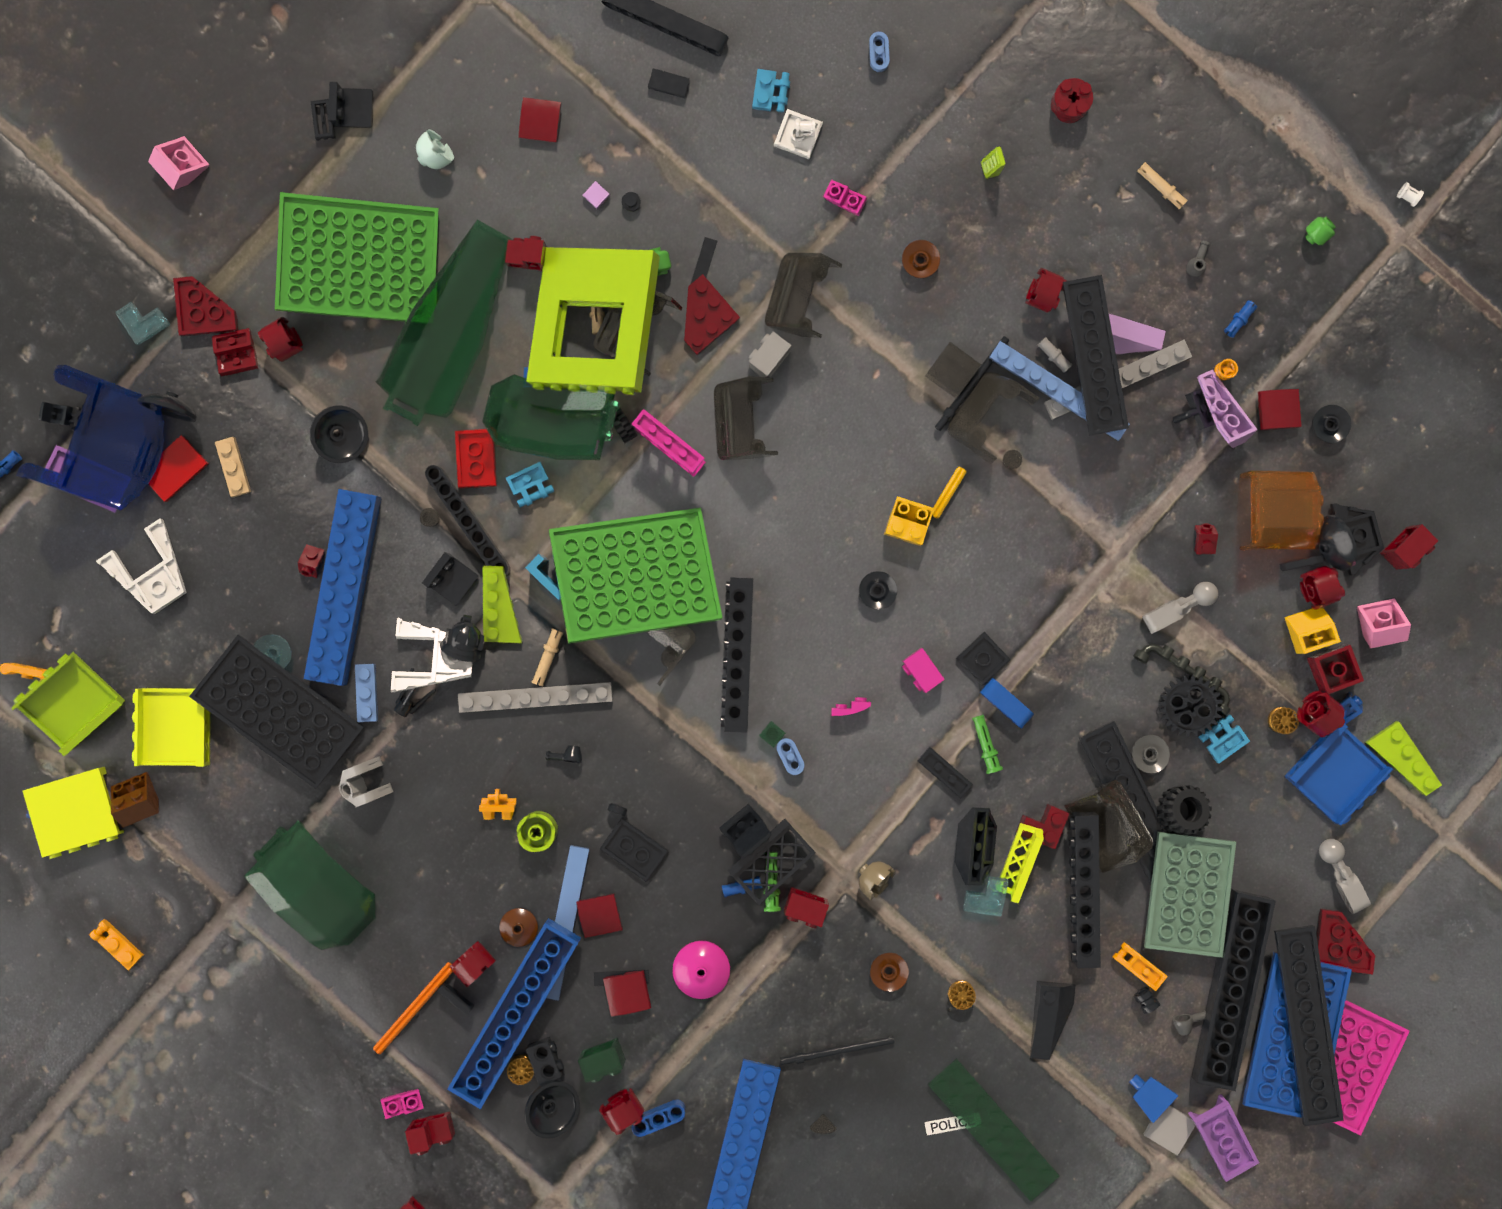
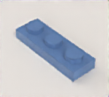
(366, 692)

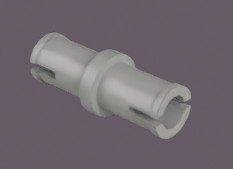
(1054, 354)

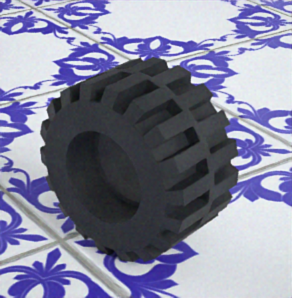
(1197, 806)

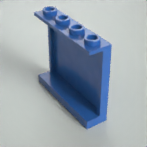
(1338, 774)

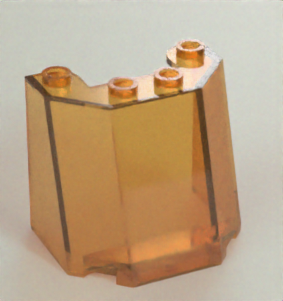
(1284, 510)

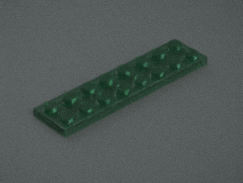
(993, 1129)

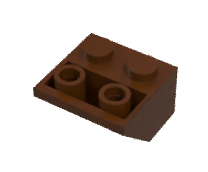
(134, 800)

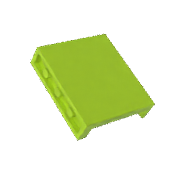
(68, 702)

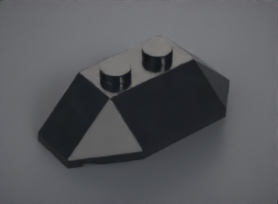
(975, 845)

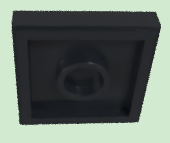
(983, 658)

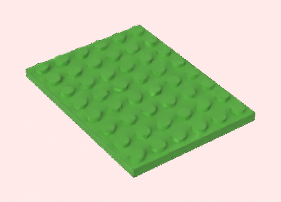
(353, 256)
(634, 575)

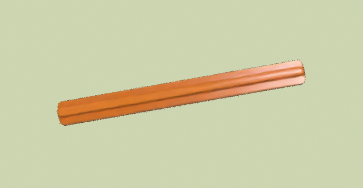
(411, 1011)

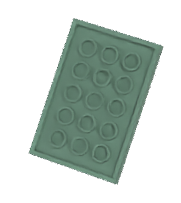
(1190, 894)

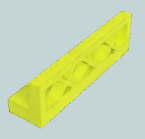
(1028, 860)

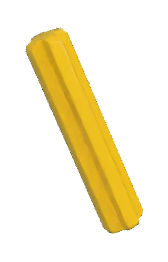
(948, 492)

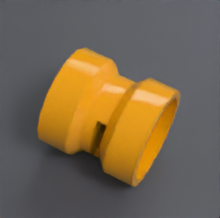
(1229, 368)

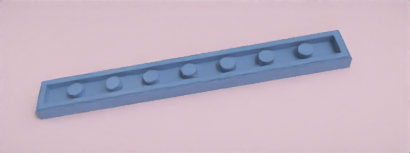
(569, 896)

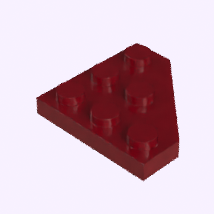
(200, 309)
(706, 315)
(1342, 944)

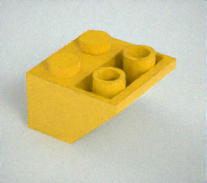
(909, 521)
(1311, 630)

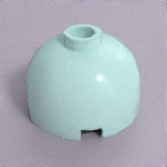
(432, 151)

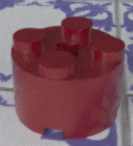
(1061, 100)
(1045, 290)
(281, 339)
(1321, 587)
(1321, 713)
(472, 963)
(622, 1111)

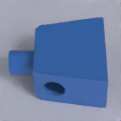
(1152, 1096)

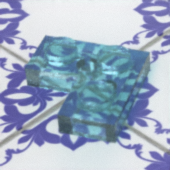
(141, 327)
(989, 902)

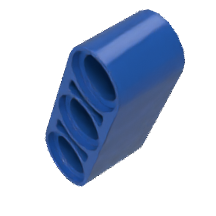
(1006, 703)
(664, 1110)

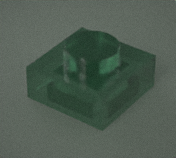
(772, 734)

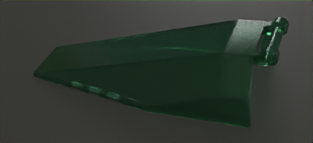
(446, 329)

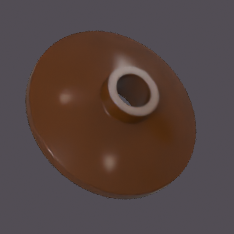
(924, 250)
(525, 920)
(896, 978)

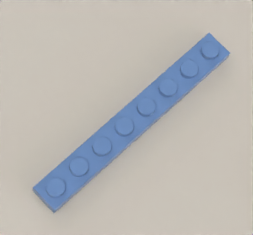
(1043, 381)

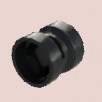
(1145, 998)

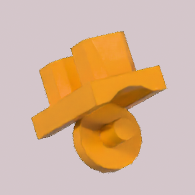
(497, 803)

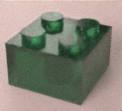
(602, 1060)

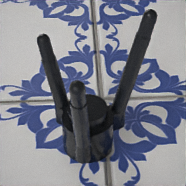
(404, 705)

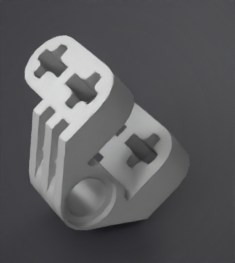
(354, 788)

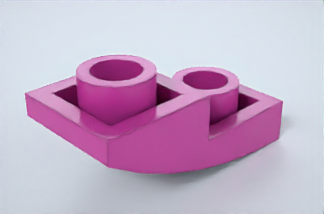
(844, 197)
(855, 706)
(402, 1103)

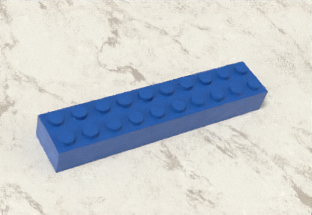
(342, 587)
(514, 1013)

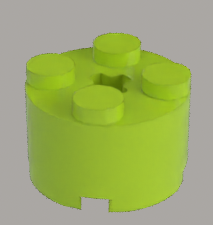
(548, 830)

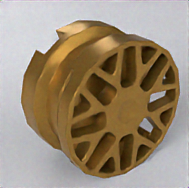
(1283, 720)
(961, 995)
(520, 1069)

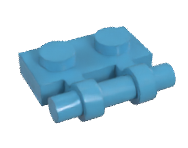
(764, 90)
(526, 479)
(1228, 743)

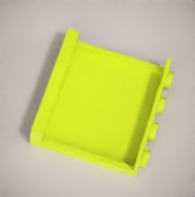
(170, 728)
(71, 813)

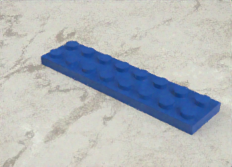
(744, 1136)

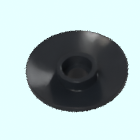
(1340, 423)
(885, 583)

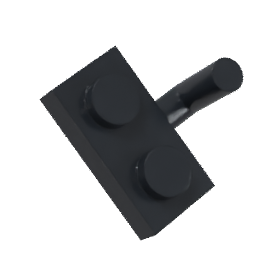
(1199, 410)

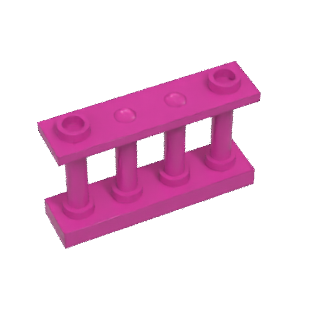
(668, 443)

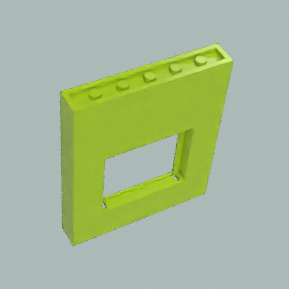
(593, 280)

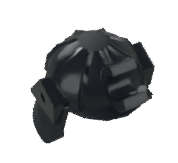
(463, 641)

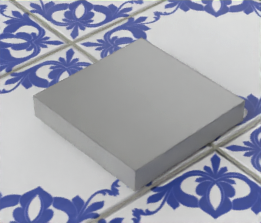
(1170, 1129)

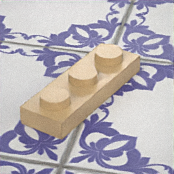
(232, 467)

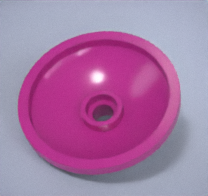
(702, 956)

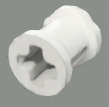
(805, 127)
(1410, 194)

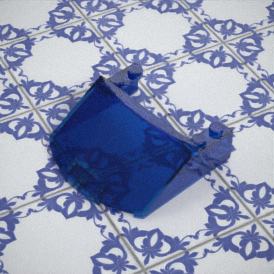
(111, 447)

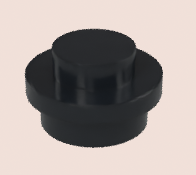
(631, 201)

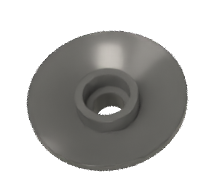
(1159, 754)

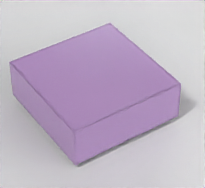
(596, 195)

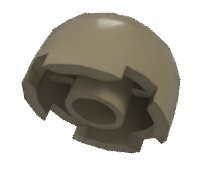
(875, 878)

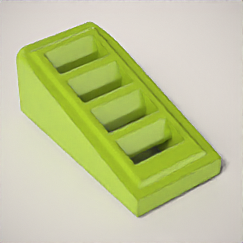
(993, 163)

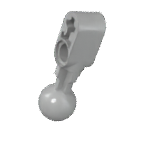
(1172, 611)
(1347, 882)

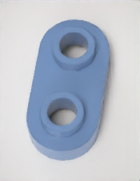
(879, 52)
(789, 756)

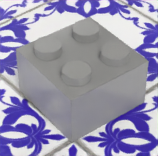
(770, 355)

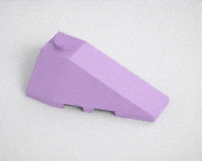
(1134, 336)
(1226, 412)

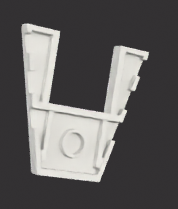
(158, 585)
(443, 667)

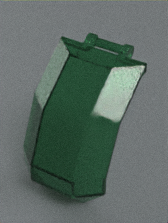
(549, 421)
(311, 889)

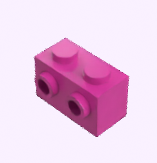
(922, 670)

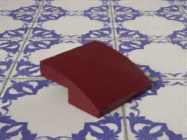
(539, 119)
(235, 352)
(1279, 409)
(599, 915)
(627, 993)

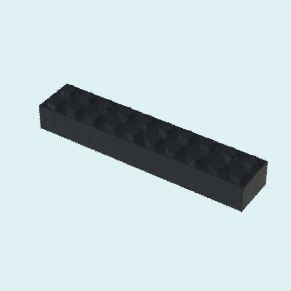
(1233, 991)

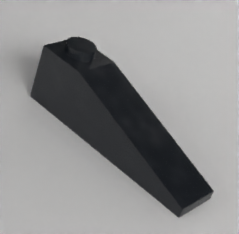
(1051, 1012)

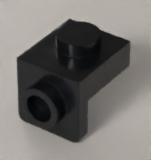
(55, 413)

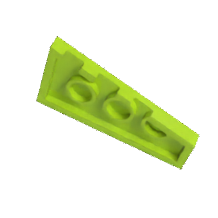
(498, 610)
(1402, 754)

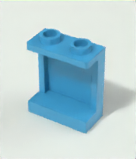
(534, 568)

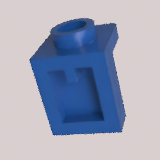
(1352, 707)

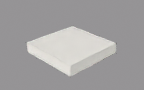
(787, 137)

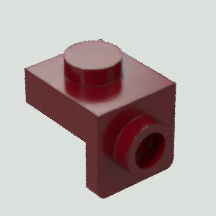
(1206, 539)
(310, 561)

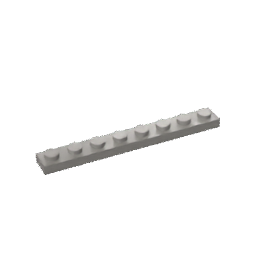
(1136, 371)
(535, 697)

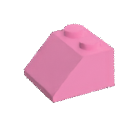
(177, 162)
(1383, 623)

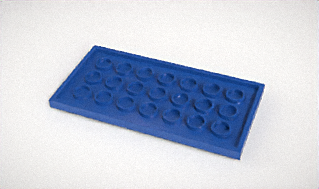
(1271, 1074)

